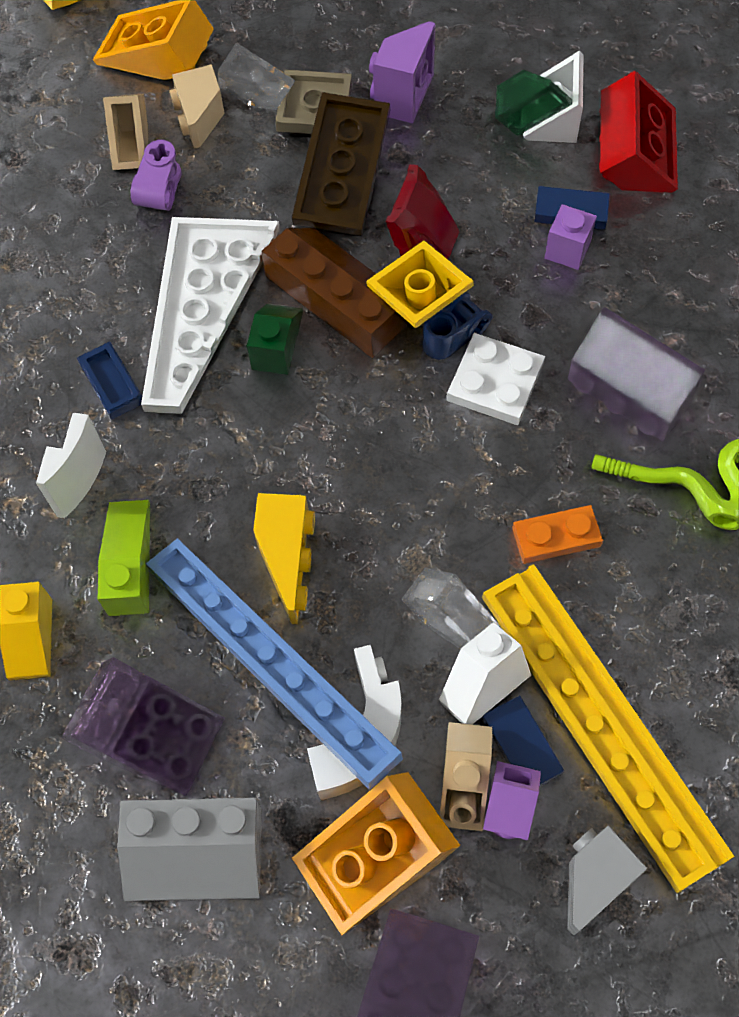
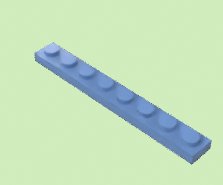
(276, 665)

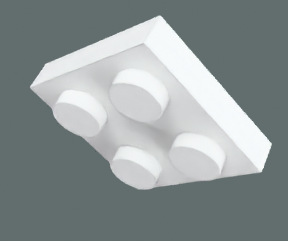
(495, 378)

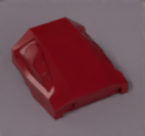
(421, 216)

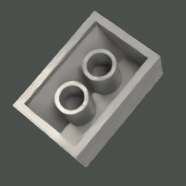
(190, 849)

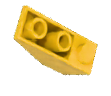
(281, 536)

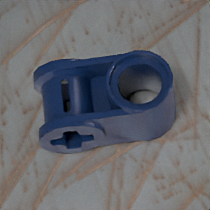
(457, 324)

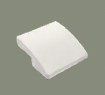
(71, 470)

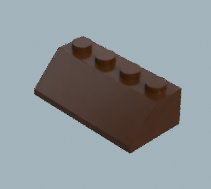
(332, 287)

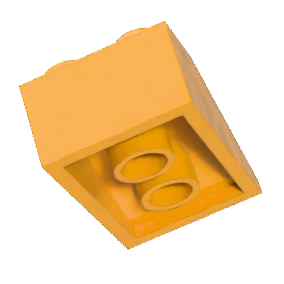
(156, 40)
(375, 851)

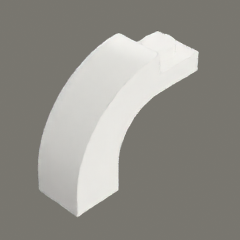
(381, 710)

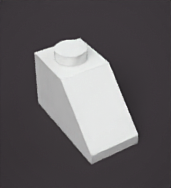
(484, 674)

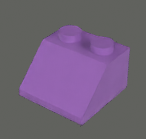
(404, 70)

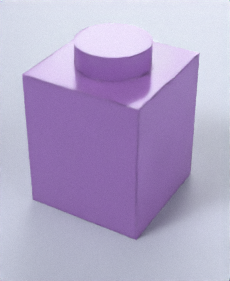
(570, 236)
(512, 801)

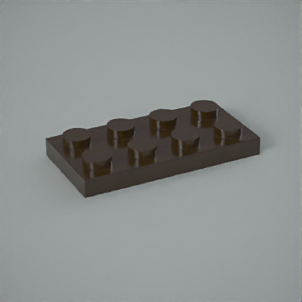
(341, 164)

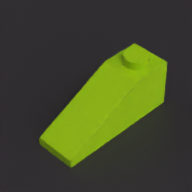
(123, 559)

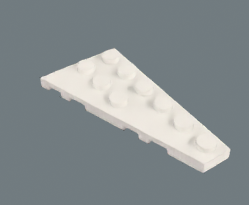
(201, 289)

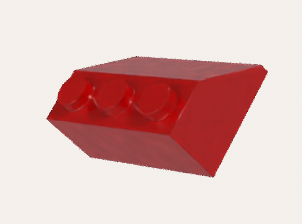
(638, 137)

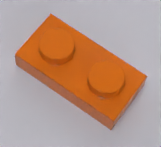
(557, 534)

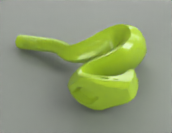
(717, 510)

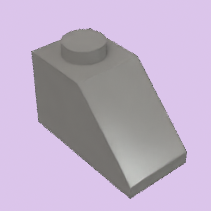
(598, 875)

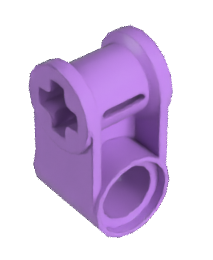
(157, 177)

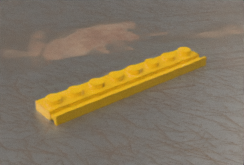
(608, 730)

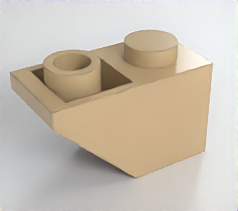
(200, 102)
(466, 776)

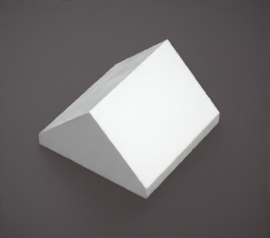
(565, 124)

